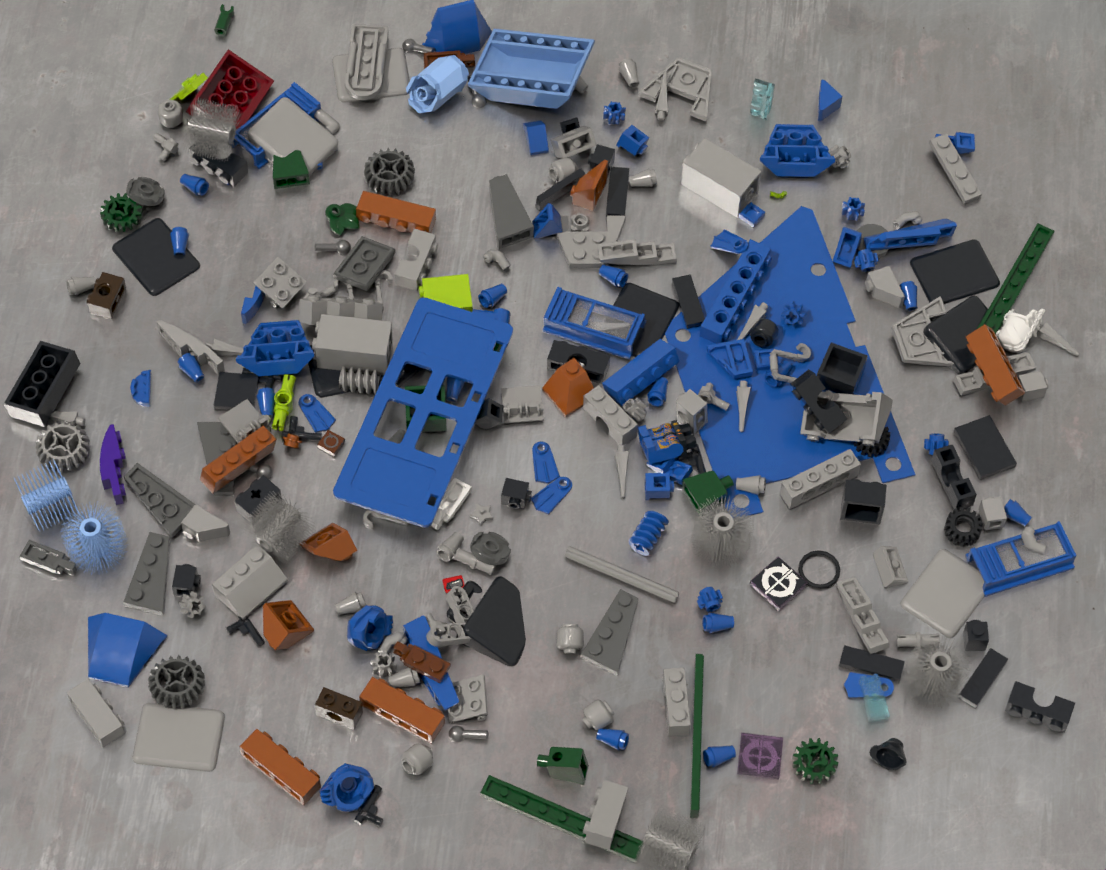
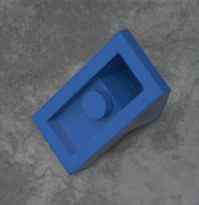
(847, 247)

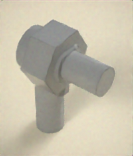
(169, 146)
(323, 294)
(708, 395)

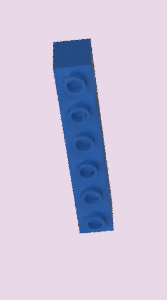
(711, 328)

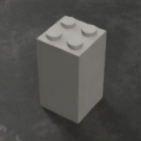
(720, 177)
(352, 343)

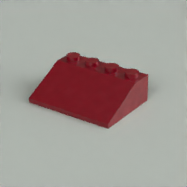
(234, 84)

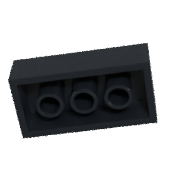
(42, 383)

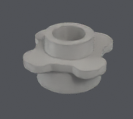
(580, 218)

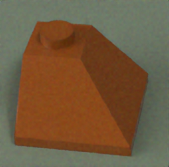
(590, 187)
(568, 387)
(331, 543)
(284, 624)

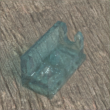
(762, 98)
(873, 697)

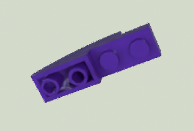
(111, 462)

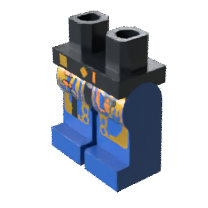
(666, 441)

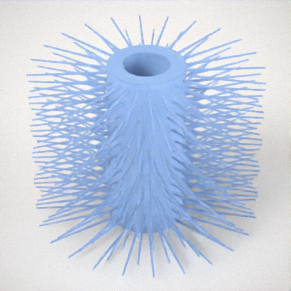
(47, 495)
(95, 538)

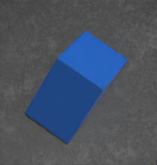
(829, 100)
(536, 137)
(547, 222)

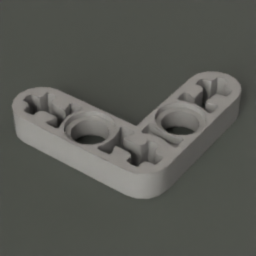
(444, 630)

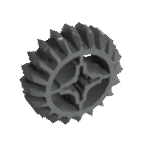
(390, 165)
(176, 689)

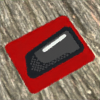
(453, 581)

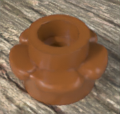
(292, 441)

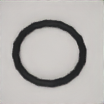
(820, 553)

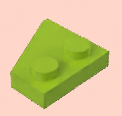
(189, 86)

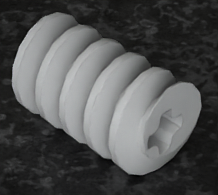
(359, 380)

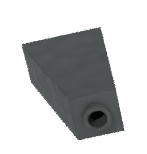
(509, 214)

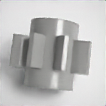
(841, 156)
(635, 409)
(191, 604)
(380, 662)

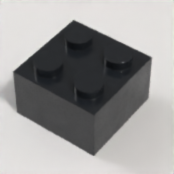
(841, 369)
(863, 501)

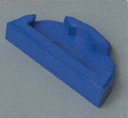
(141, 388)

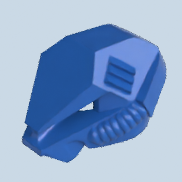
(366, 621)
(347, 787)

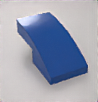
(962, 142)
(252, 305)
(677, 469)

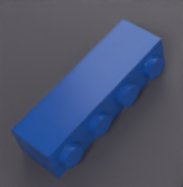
(641, 372)

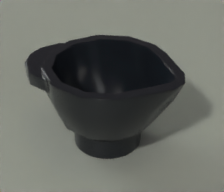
(889, 754)

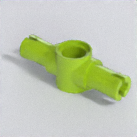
(283, 395)

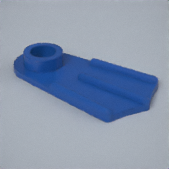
(729, 242)
(316, 413)
(544, 463)
(551, 495)
(853, 688)

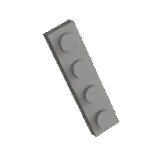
(955, 168)

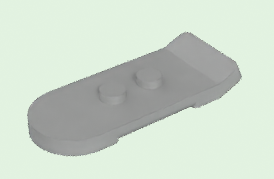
(366, 61)

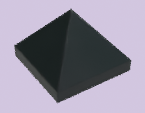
(569, 125)

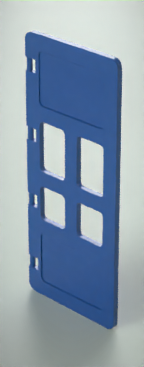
(397, 476)

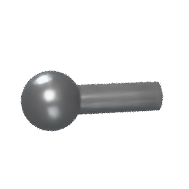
(410, 45)
(477, 100)
(342, 247)
(261, 470)
(457, 734)

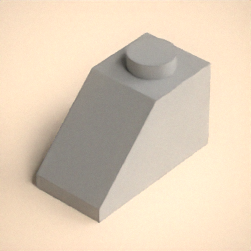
(885, 287)
(203, 525)

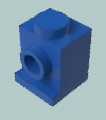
(633, 141)
(658, 485)

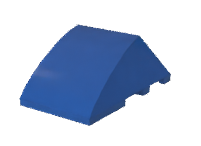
(458, 28)
(796, 151)
(276, 349)
(119, 647)

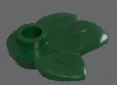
(344, 219)

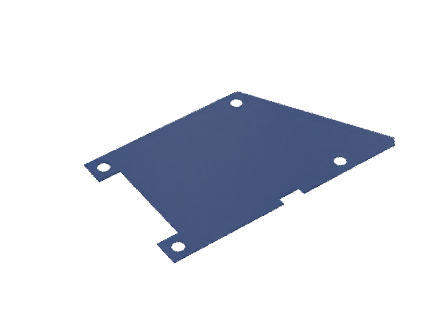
(773, 415)

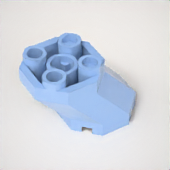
(437, 84)

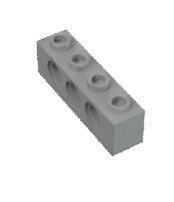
(820, 479)

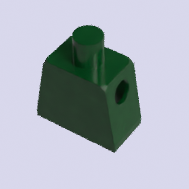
(288, 169)
(704, 487)
(565, 764)

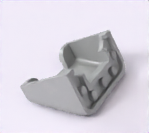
(864, 415)

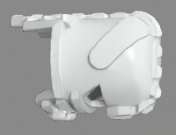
(1019, 329)

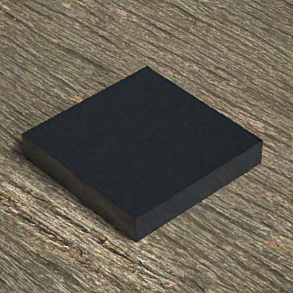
(234, 389)

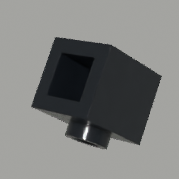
(600, 154)
(490, 414)
(515, 493)
(185, 580)
(976, 636)

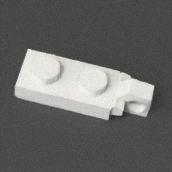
(452, 500)

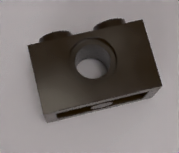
(106, 305)
(338, 708)

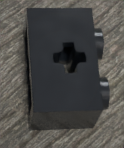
(249, 500)

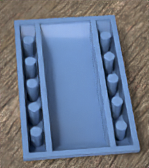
(530, 68)

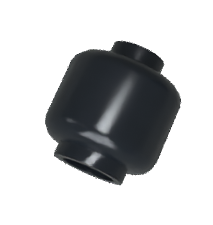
(764, 333)

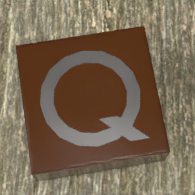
(331, 443)

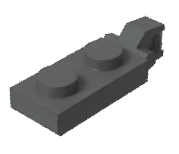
(47, 558)

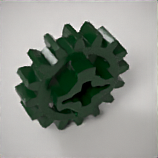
(122, 214)
(820, 768)

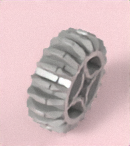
(68, 437)

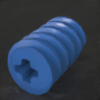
(648, 532)

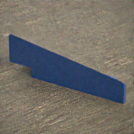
(911, 236)
(443, 692)

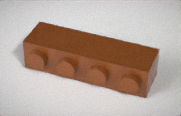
(395, 213)
(995, 365)
(238, 459)
(402, 709)
(280, 766)

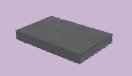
(364, 263)

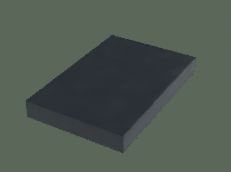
(985, 447)

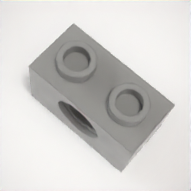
(573, 142)
(691, 410)

